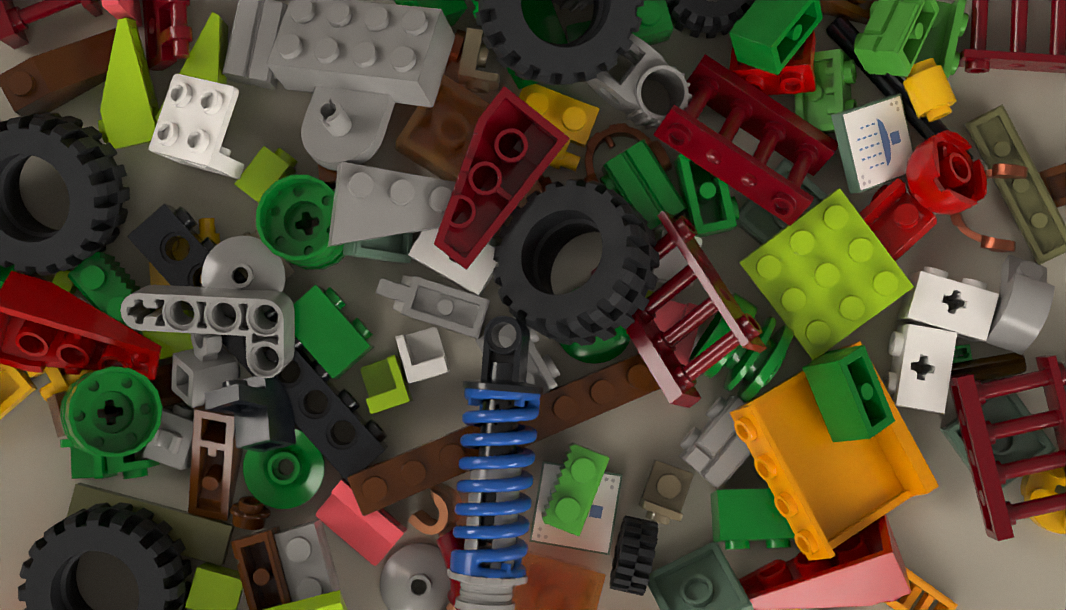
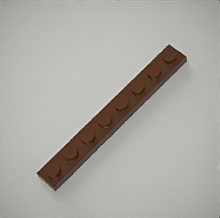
(558, 411)

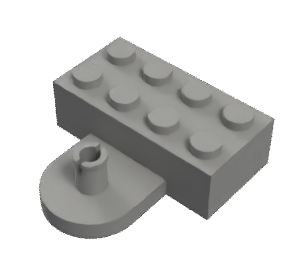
(357, 66)

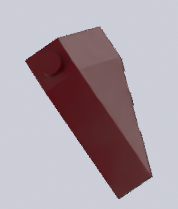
(500, 166)

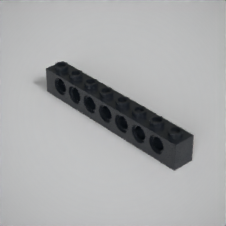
(155, 242)

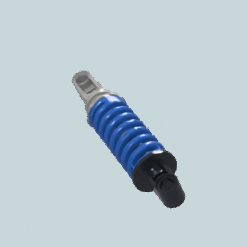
(496, 474)

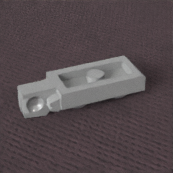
(436, 304)

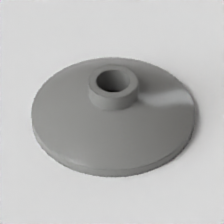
(247, 252)
(412, 563)

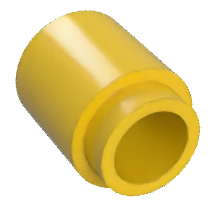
(929, 90)

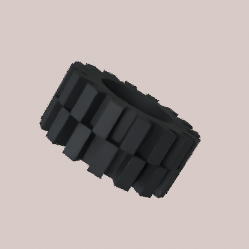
(634, 555)

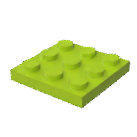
(826, 274)

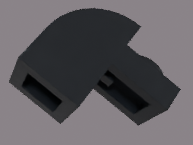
(260, 412)

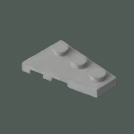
(384, 203)

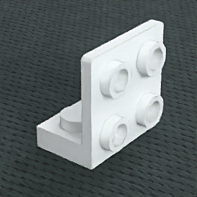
(195, 125)

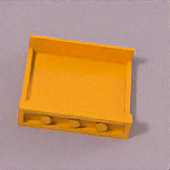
(822, 484)

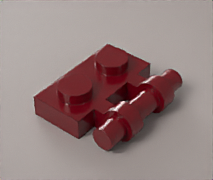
(166, 32)

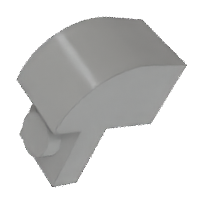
(1021, 305)

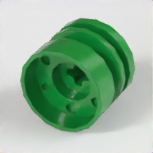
(287, 213)
(754, 367)
(136, 407)

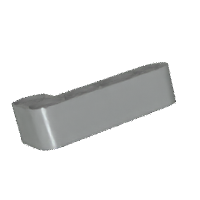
(211, 320)

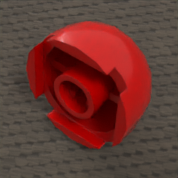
(944, 175)

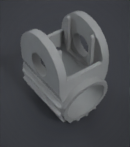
(626, 92)

